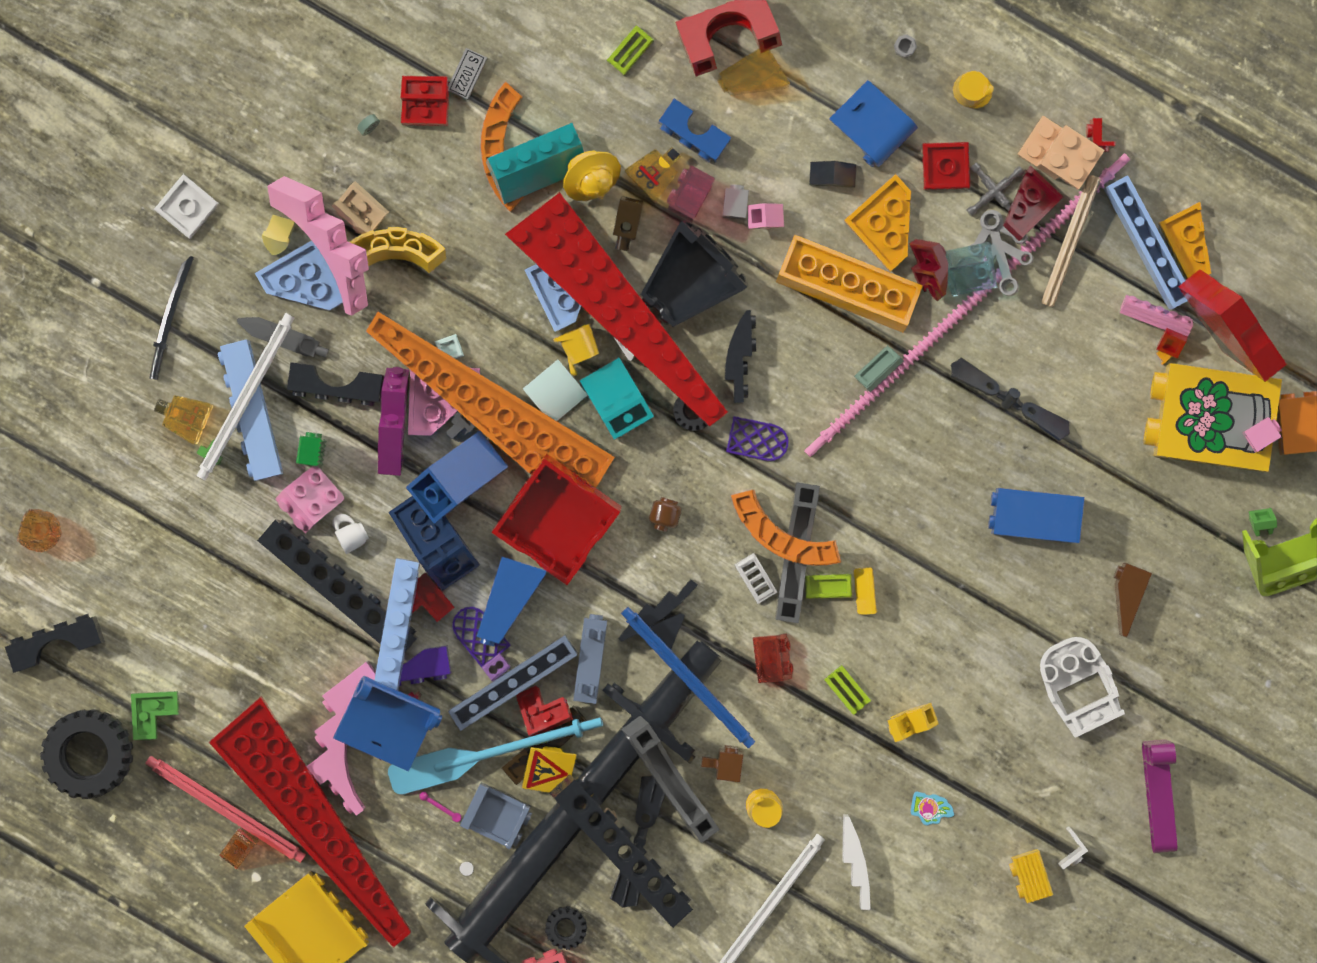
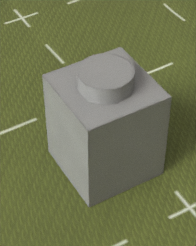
(735, 202)

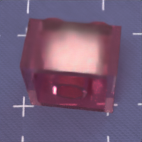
(691, 193)

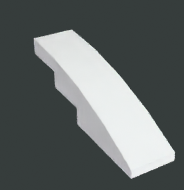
(853, 854)

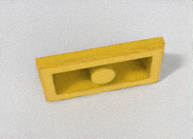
(865, 591)

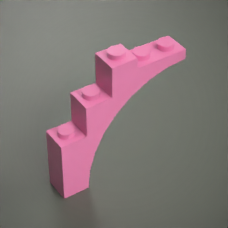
(328, 234)
(333, 763)

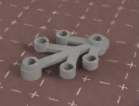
(1000, 248)

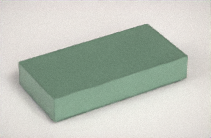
(879, 368)

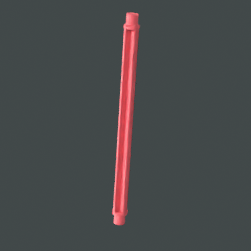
(225, 809)

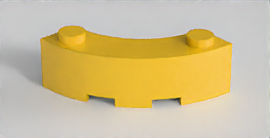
(403, 245)

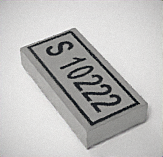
(467, 73)

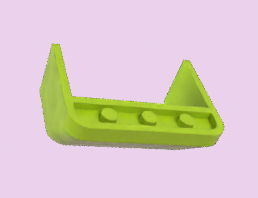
(1283, 564)

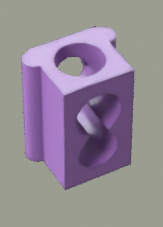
(493, 662)

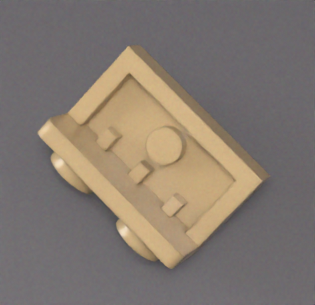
(360, 209)

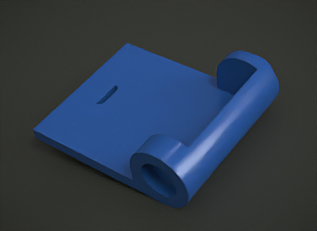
(875, 126)

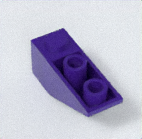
(428, 663)

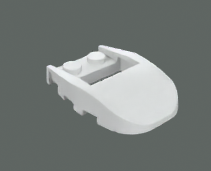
(1069, 663)

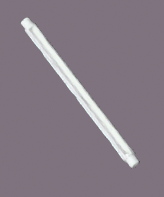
(245, 396)
(773, 900)

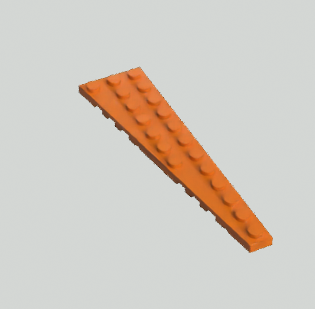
(501, 416)

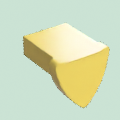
(278, 234)

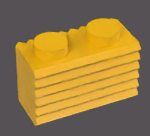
(1031, 876)

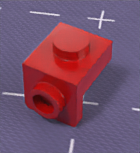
(1094, 132)

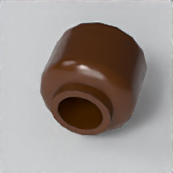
(665, 514)

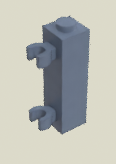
(590, 659)

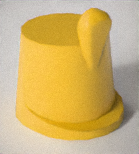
(973, 90)
(578, 345)
(764, 807)

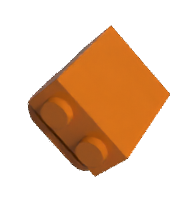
(1298, 423)

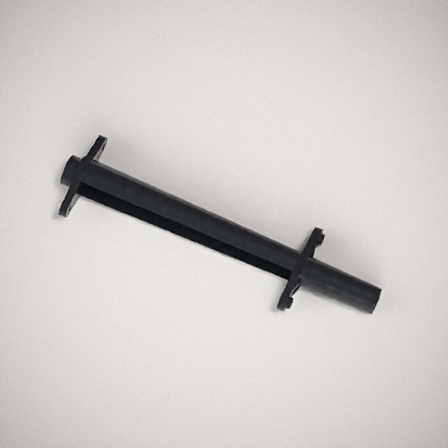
(554, 833)

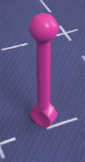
(455, 816)

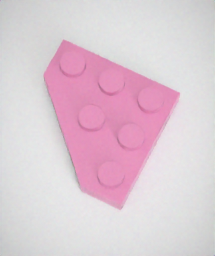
(427, 408)

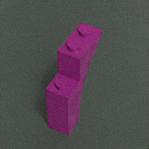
(392, 421)

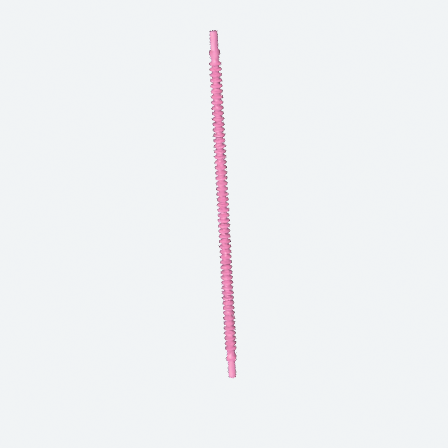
(828, 434)

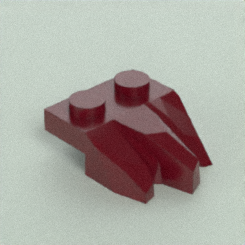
(931, 267)

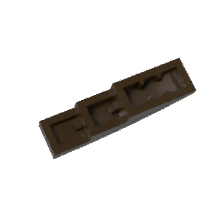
(517, 765)

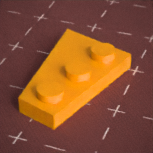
(1187, 240)

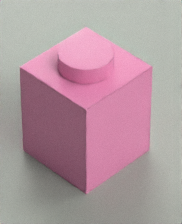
(765, 216)
(1262, 434)

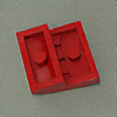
(424, 100)

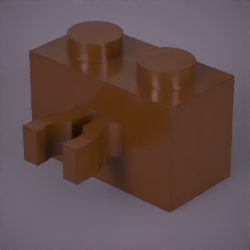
(727, 764)

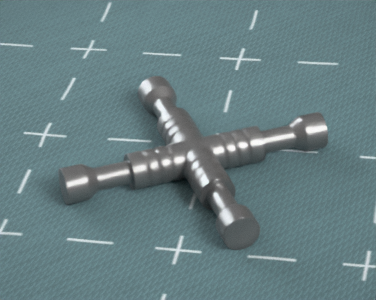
(995, 190)

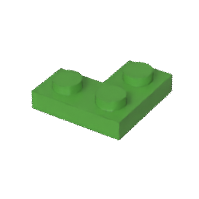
(147, 708)

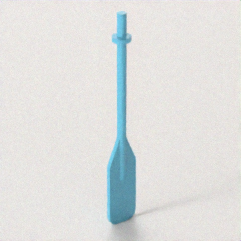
(453, 763)

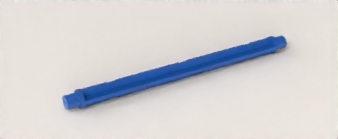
(688, 677)

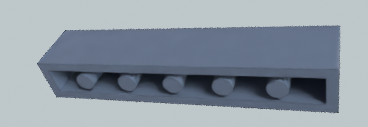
(513, 682)

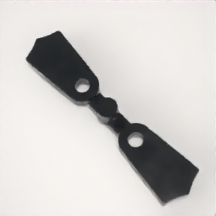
(1044, 419)
(650, 803)

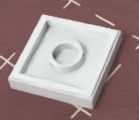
(186, 206)

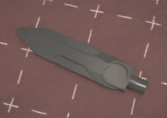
(293, 341)

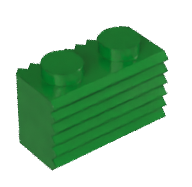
(311, 449)

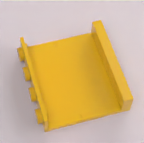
(307, 926)

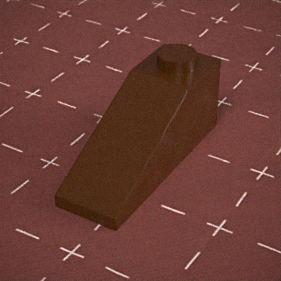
(1129, 591)

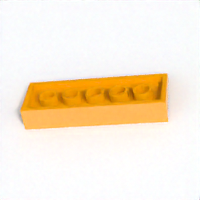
(849, 283)

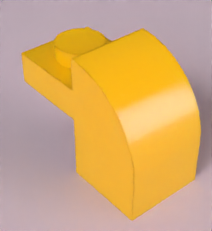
(912, 722)

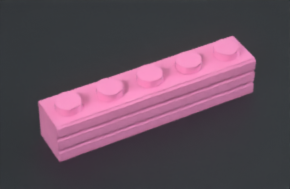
(1156, 315)

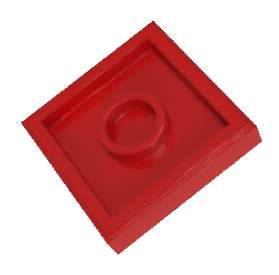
(946, 166)

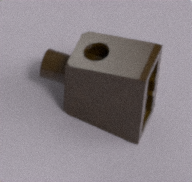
(628, 211)

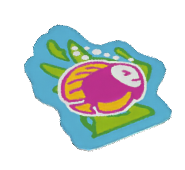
(930, 808)

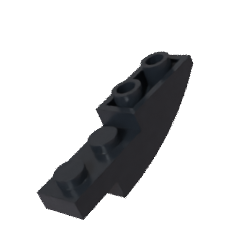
(740, 346)

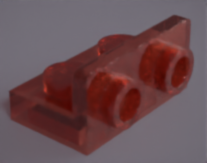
(773, 658)

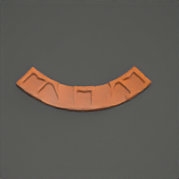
(494, 131)
(777, 540)

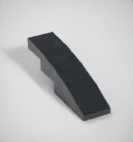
(652, 615)

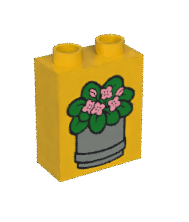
(1206, 414)

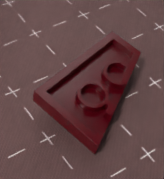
(1030, 204)

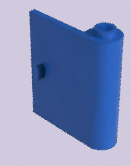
(386, 718)

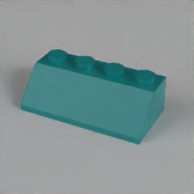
(534, 163)

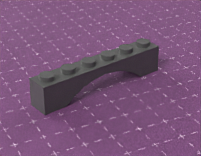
(793, 573)
(669, 779)

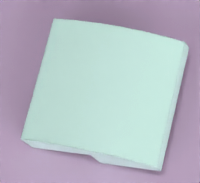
(555, 391)

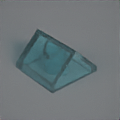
(971, 269)

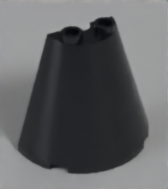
(691, 276)

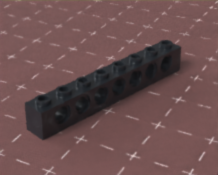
(272, 541)
(671, 911)

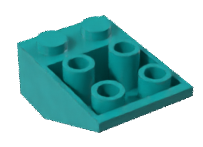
(616, 398)

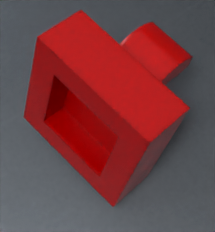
(1172, 343)

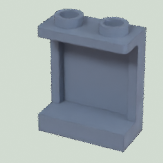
(496, 816)

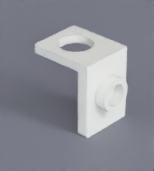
(1076, 856)

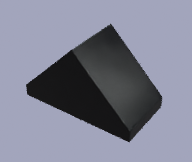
(832, 174)
(668, 629)

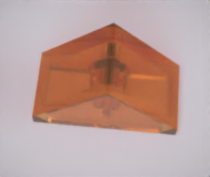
(239, 848)

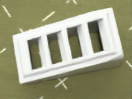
(746, 561)

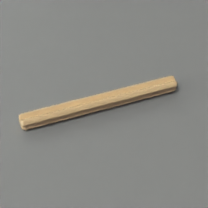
(1071, 240)

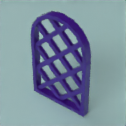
(757, 431)
(462, 640)

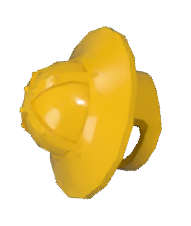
(591, 175)

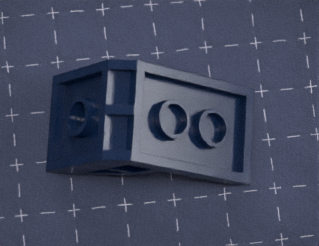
(435, 545)

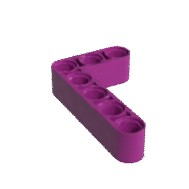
(1156, 762)

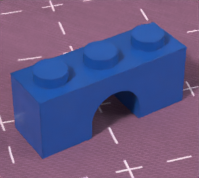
(708, 144)

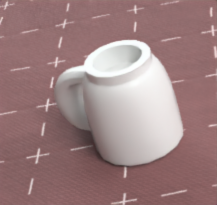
(350, 536)

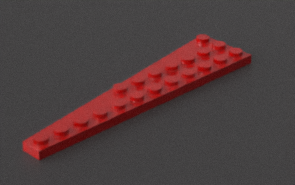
(580, 266)
(278, 776)

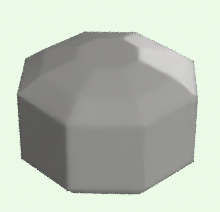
(905, 46)

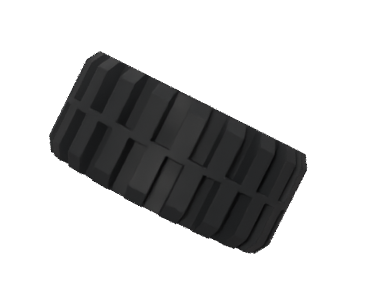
(56, 759)

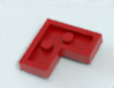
(431, 598)
(542, 717)

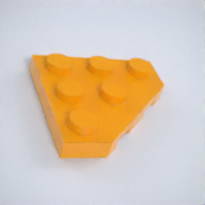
(884, 222)

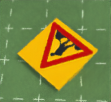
(547, 768)

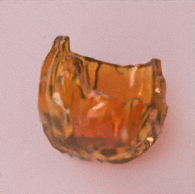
(39, 530)

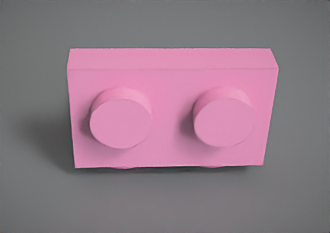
(309, 498)

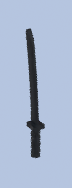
(168, 317)

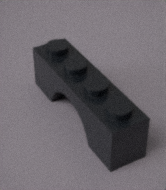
(305, 379)
(27, 652)

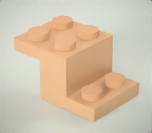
(1060, 152)

